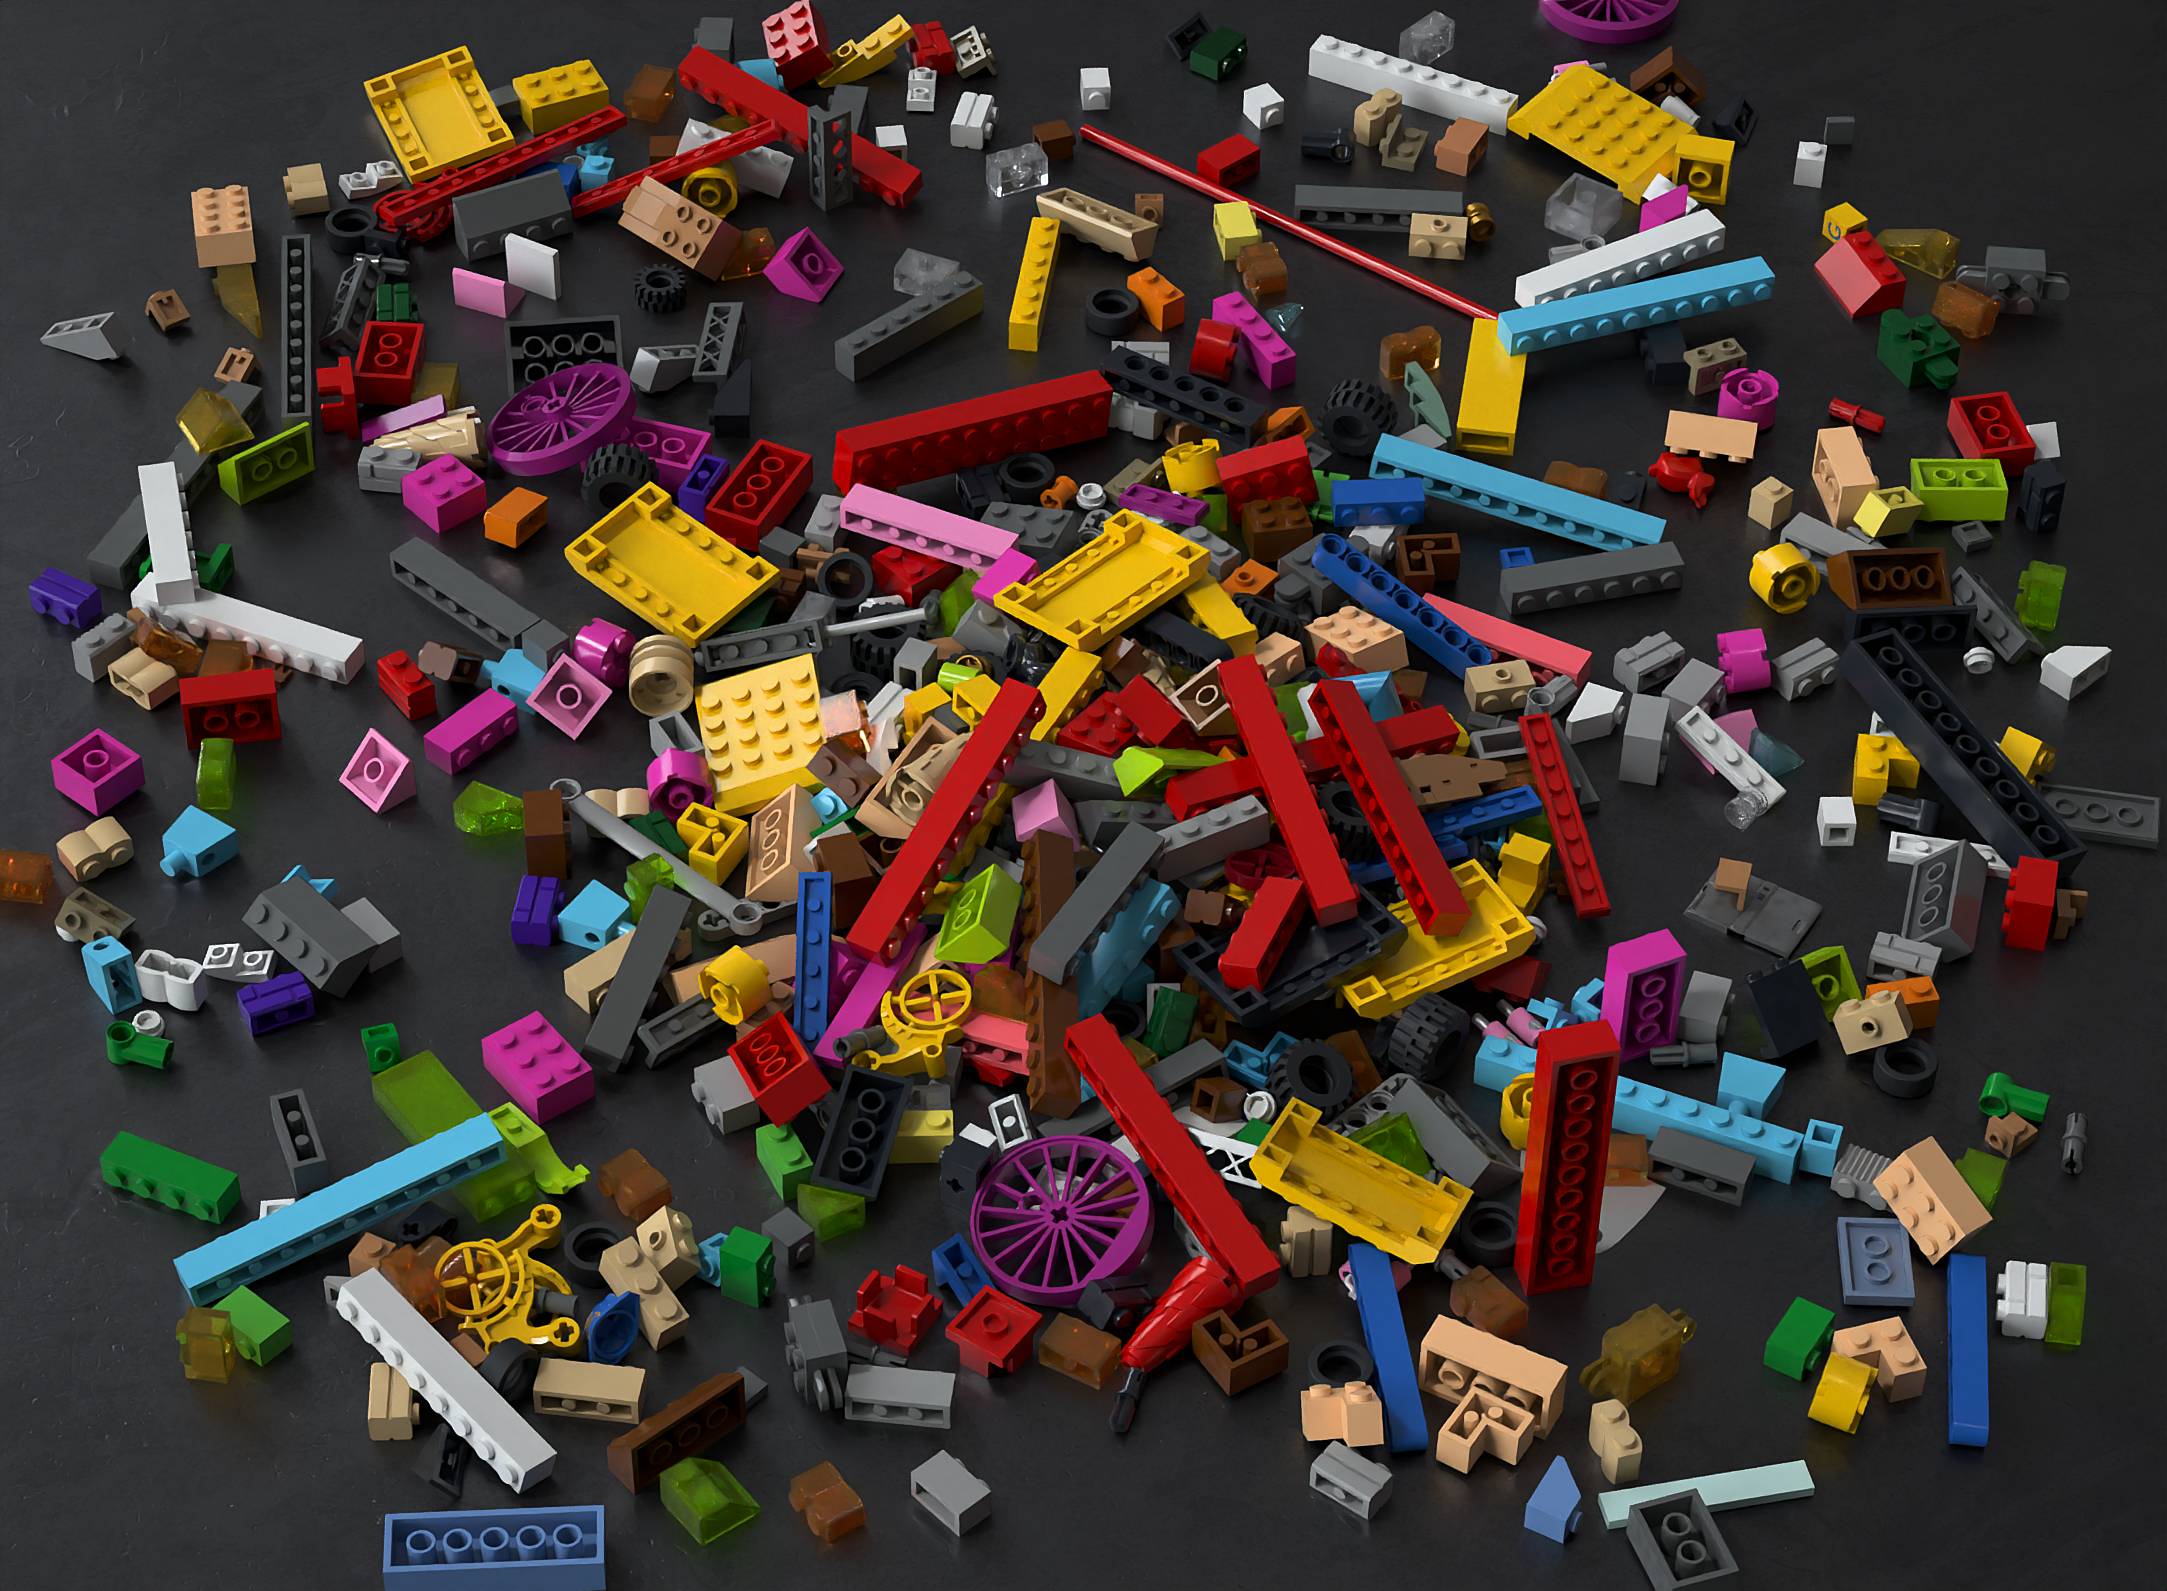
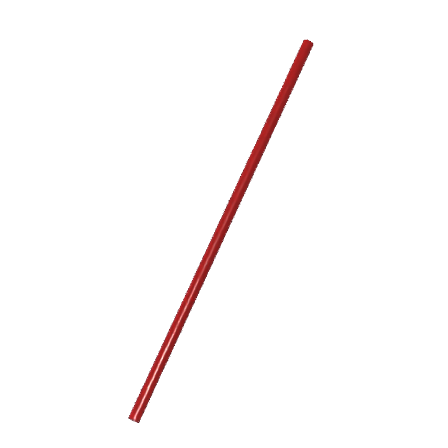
(1289, 224)

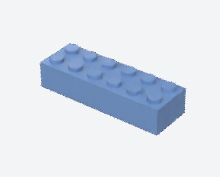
(496, 1550)

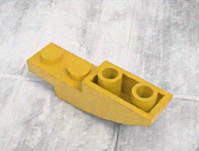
(868, 56)

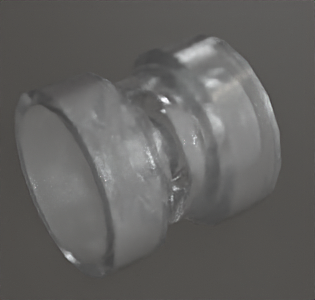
(1745, 807)

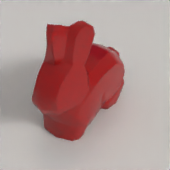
(1683, 475)

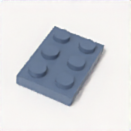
(1875, 1262)

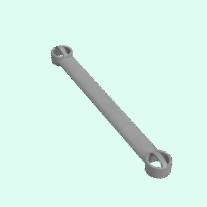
(642, 847)

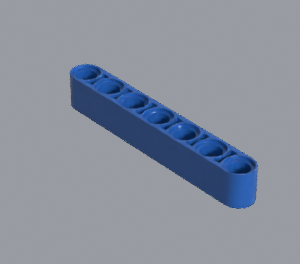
(1399, 605)
(1388, 1347)
(1967, 1350)

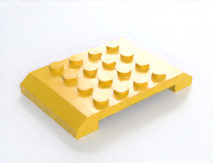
(438, 115)
(1604, 128)
(669, 566)
(1108, 582)
(761, 733)
(1434, 963)
(1357, 1186)

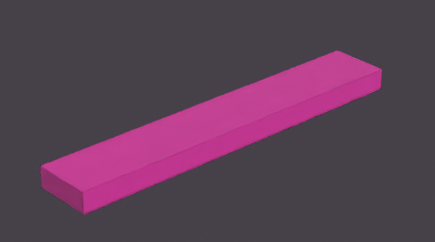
(866, 998)

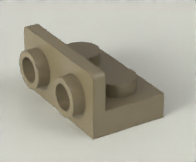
(972, 52)
(1402, 145)
(1712, 363)
(1135, 472)
(92, 917)

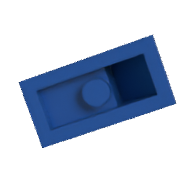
(960, 1268)

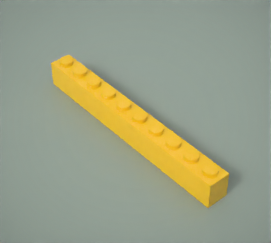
(1065, 692)

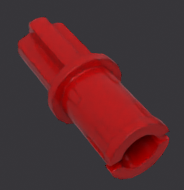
(1856, 415)

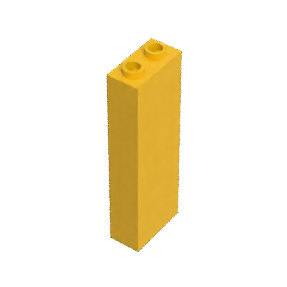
(1490, 393)

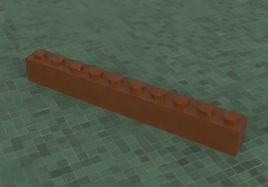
(1050, 1007)

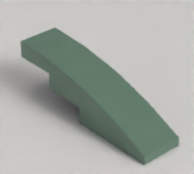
(1426, 402)

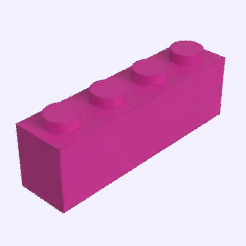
(1258, 343)

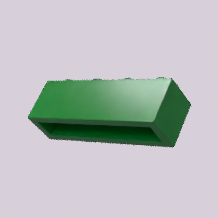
(170, 1177)

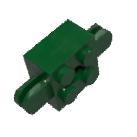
(1918, 350)

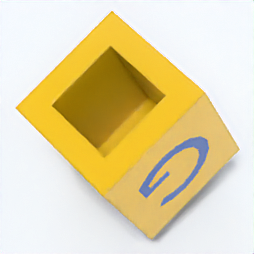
(1843, 221)

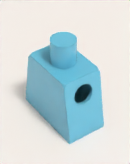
(513, 677)
(197, 843)
(595, 917)
(111, 962)
(1749, 1086)

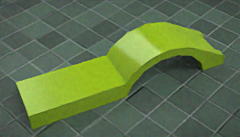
(536, 1149)

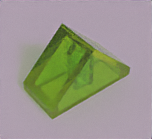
(830, 1211)

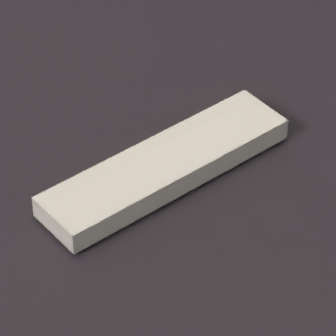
(1727, 755)
(1910, 848)

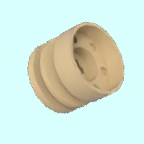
(661, 675)

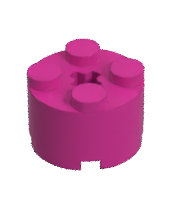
(1749, 397)
(604, 651)
(1743, 660)
(677, 781)

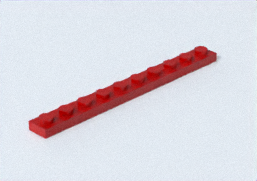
(503, 166)

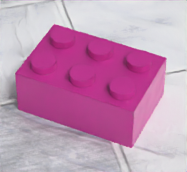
(538, 1068)

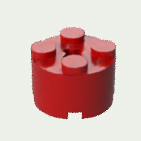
(1214, 350)

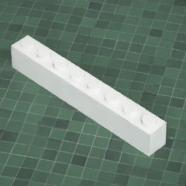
(1420, 85)
(1624, 260)
(265, 631)
(446, 1380)

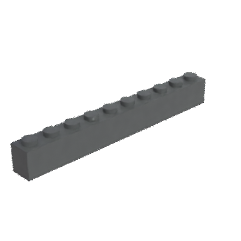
(297, 332)
(127, 543)

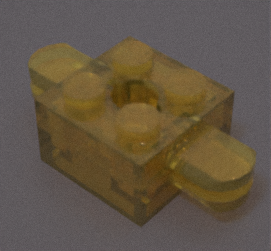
(1639, 1354)

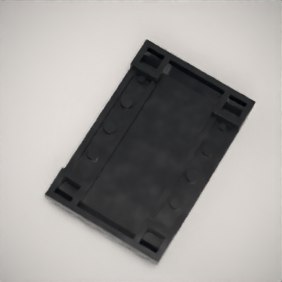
(1309, 966)

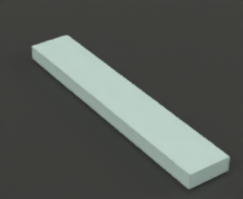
(1717, 1491)

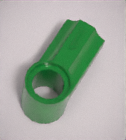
(127, 1045)
(2003, 1097)

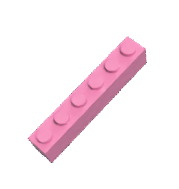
(924, 528)

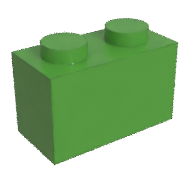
(783, 1159)
(257, 1327)

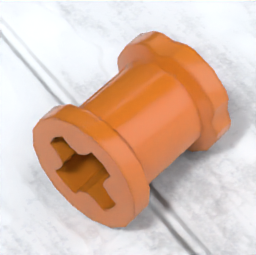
(1060, 493)

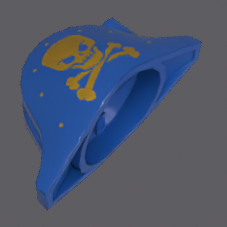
(612, 1328)

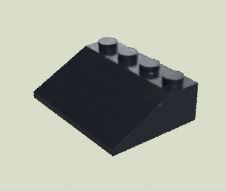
(556, 344)

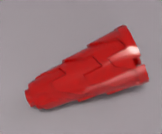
(1168, 1328)

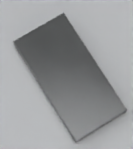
(2105, 814)

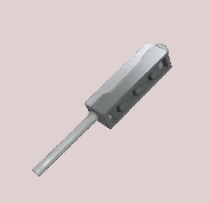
(789, 639)

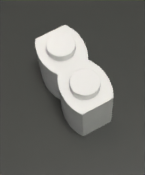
(171, 980)

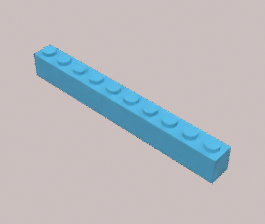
(1635, 306)
(1515, 496)
(1646, 1108)
(340, 1210)

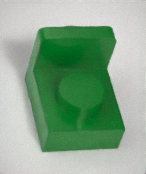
(381, 1046)

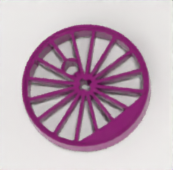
(1610, 32)
(534, 442)
(1062, 1219)

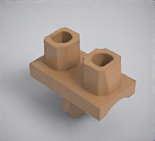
(812, 559)

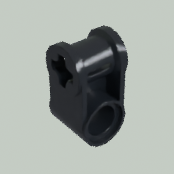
(424, 1222)

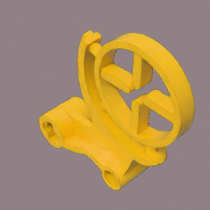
(921, 1042)
(539, 1231)
(513, 1319)

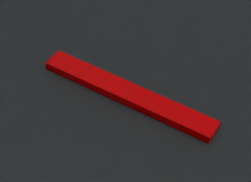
(678, 166)
(1564, 816)

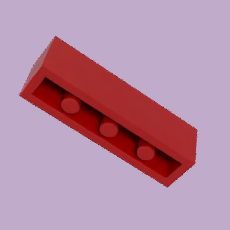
(1263, 933)

